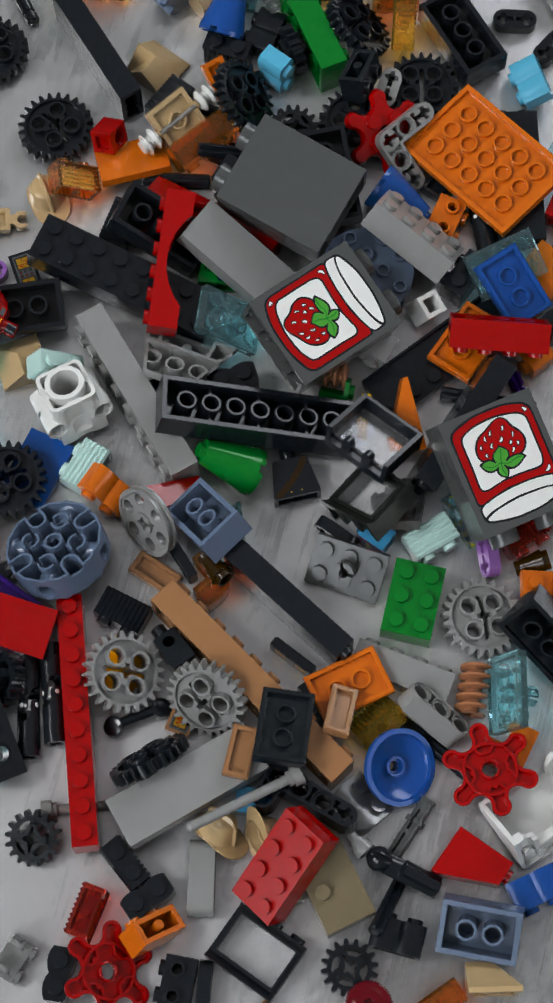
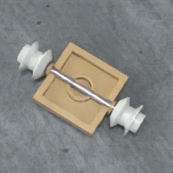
(175, 117)

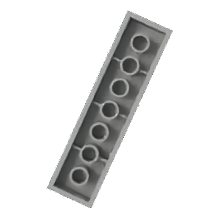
(133, 393)

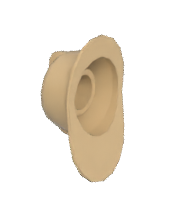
(45, 203)
(257, 829)
(224, 836)

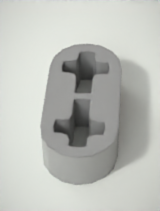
(394, 89)

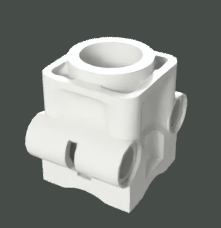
(71, 401)

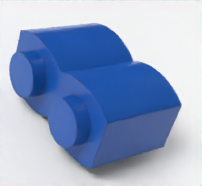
(532, 890)

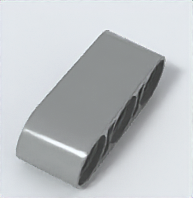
(433, 714)
(201, 879)

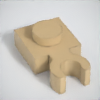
(8, 220)

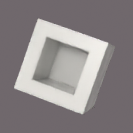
(425, 308)

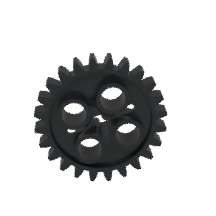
(358, 25)
(17, 52)
(443, 87)
(241, 93)
(332, 114)
(39, 140)
(17, 498)
(149, 759)

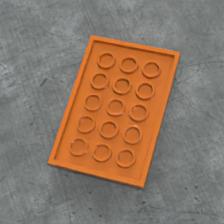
(484, 160)

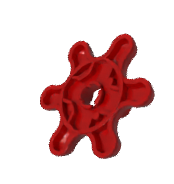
(370, 125)
(485, 752)
(111, 952)

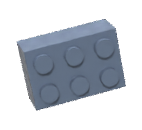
(208, 520)
(480, 929)

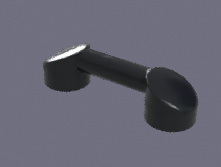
(115, 725)

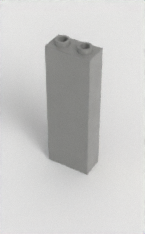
(233, 253)
(177, 792)

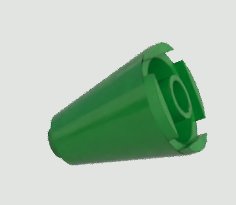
(232, 463)

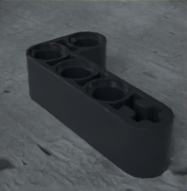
(313, 796)

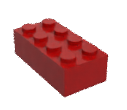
(499, 333)
(285, 865)

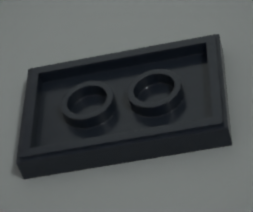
(283, 727)

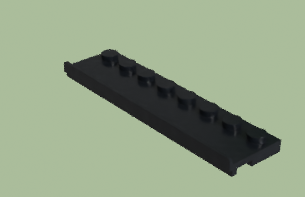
(423, 375)

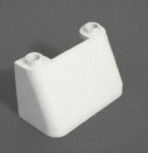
(529, 825)

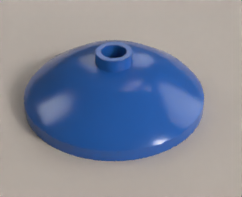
(411, 770)

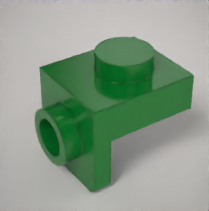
(347, 394)

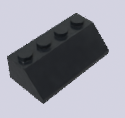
(531, 628)

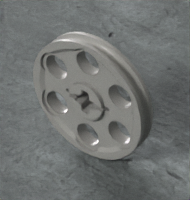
(146, 517)

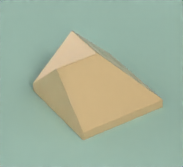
(154, 64)
(13, 362)
(489, 980)

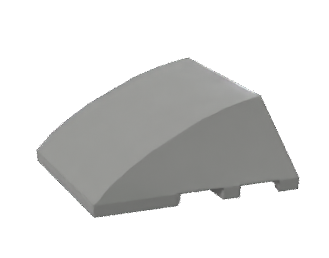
(182, 357)

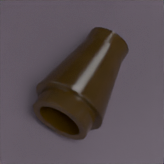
(535, 561)
(219, 573)

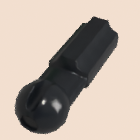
(404, 871)

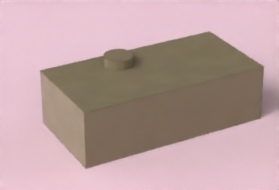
(339, 893)

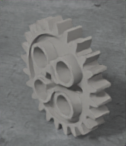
(459, 620)
(120, 695)
(207, 697)

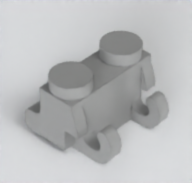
(13, 957)

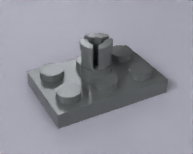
(347, 567)

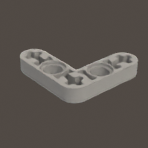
(396, 143)

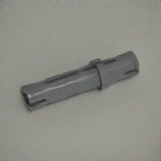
(413, 824)

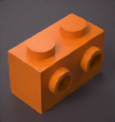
(449, 214)
(151, 931)

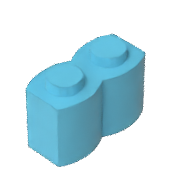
(276, 69)
(530, 81)

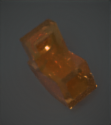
(209, 594)

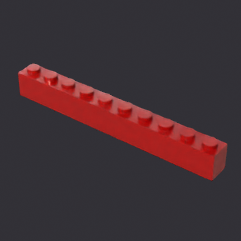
(78, 726)

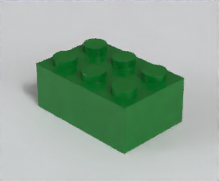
(412, 602)

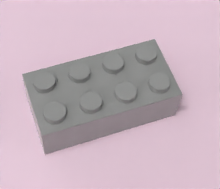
(412, 235)

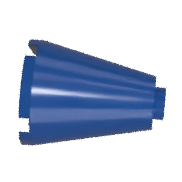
(225, 18)
(396, 182)

